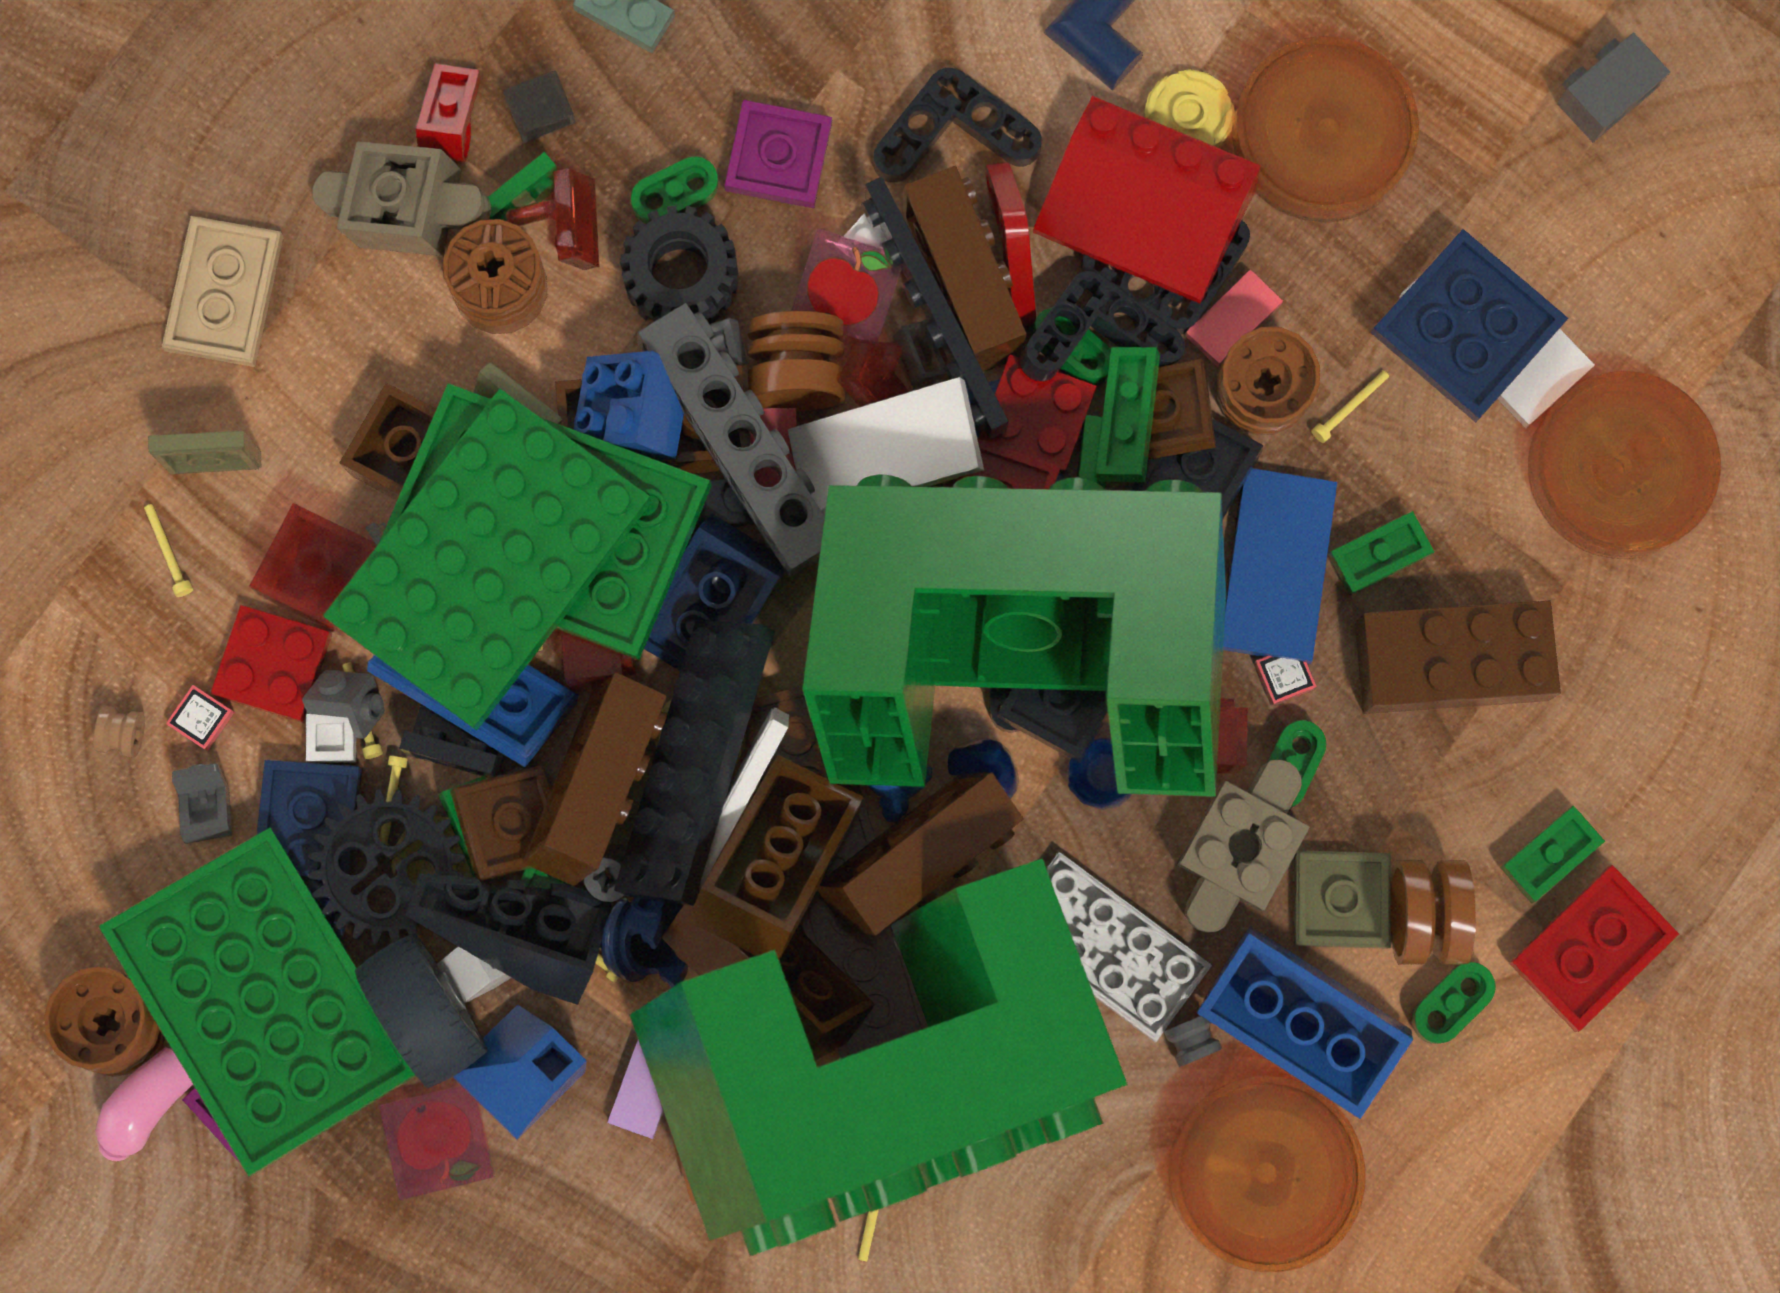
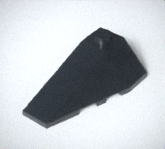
(528, 933)

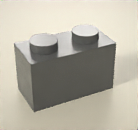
(1612, 87)

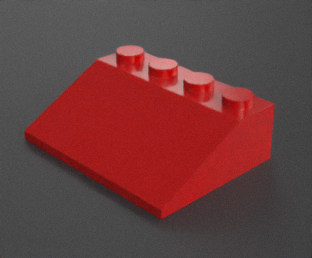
(1147, 199)

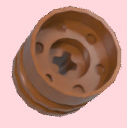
(498, 302)
(1282, 359)
(796, 360)
(78, 1020)

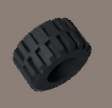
(673, 233)

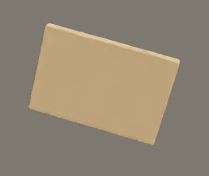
(222, 291)

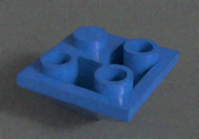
(630, 404)
(522, 1071)

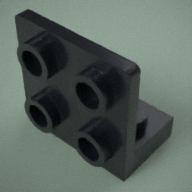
(448, 745)

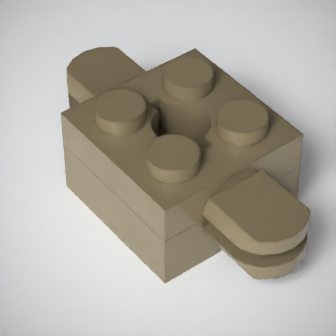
(405, 180)
(1243, 846)

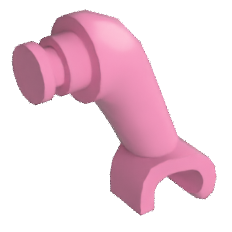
(139, 1105)

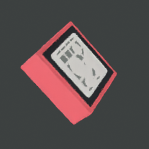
(1284, 678)
(200, 718)

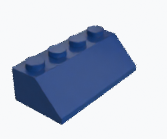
(1305, 1022)

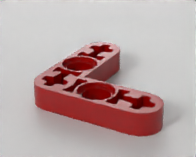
(1014, 231)

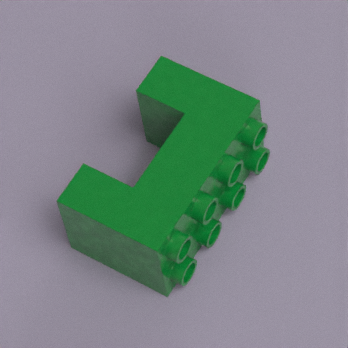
(1019, 595)
(998, 1071)

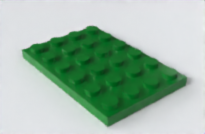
(488, 559)
(633, 583)
(257, 1001)

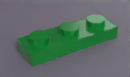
(1128, 414)

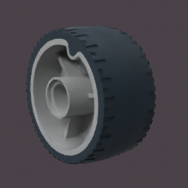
(420, 1010)

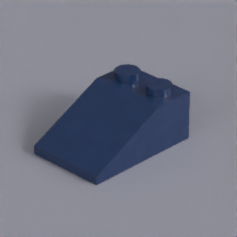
(719, 580)

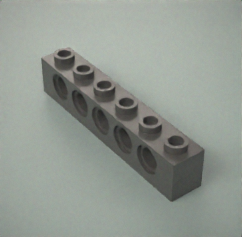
(685, 332)

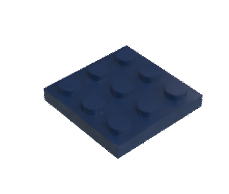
(1469, 325)

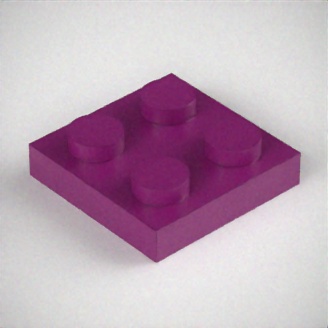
(778, 154)

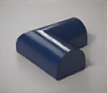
(1087, 36)

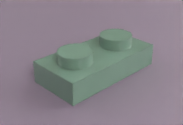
(635, 20)

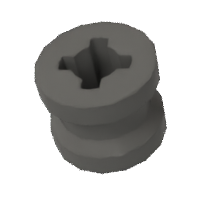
(598, 882)
(1192, 1040)

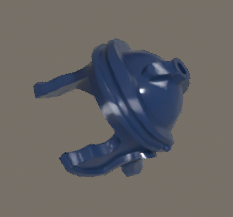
(634, 941)

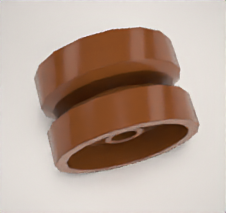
(1432, 912)

